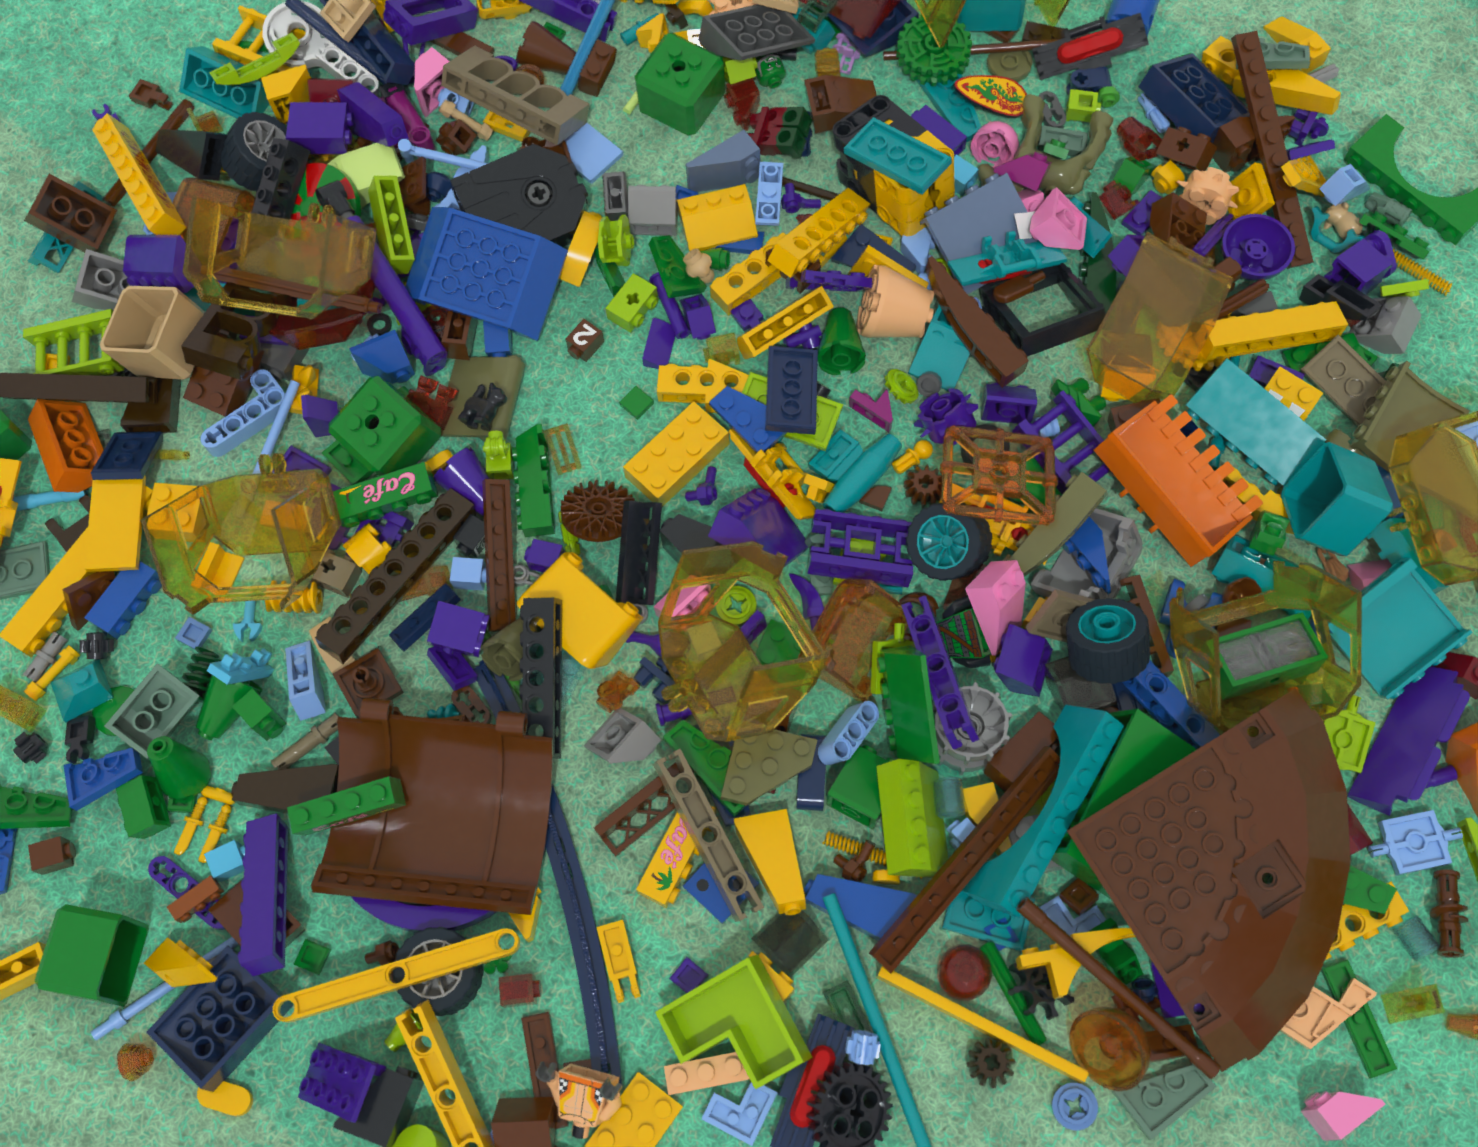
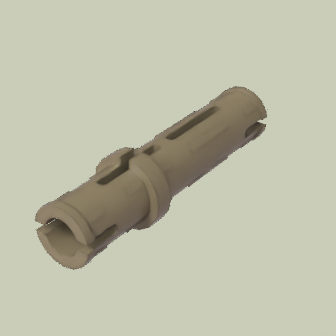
(316, 736)

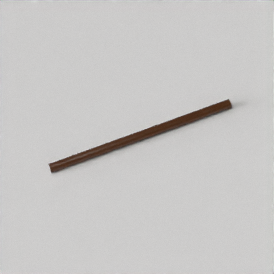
(990, 48)

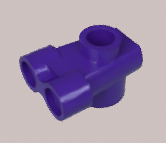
(807, 336)

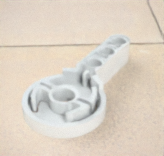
(313, 49)

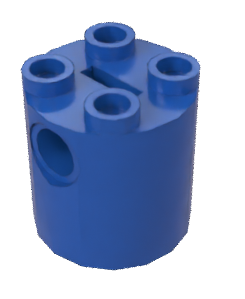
(1124, 8)

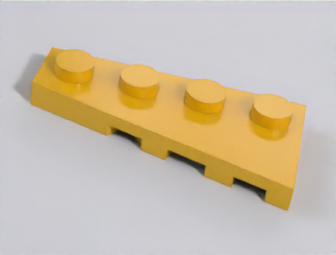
(1304, 175)

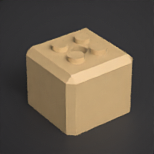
(149, 331)

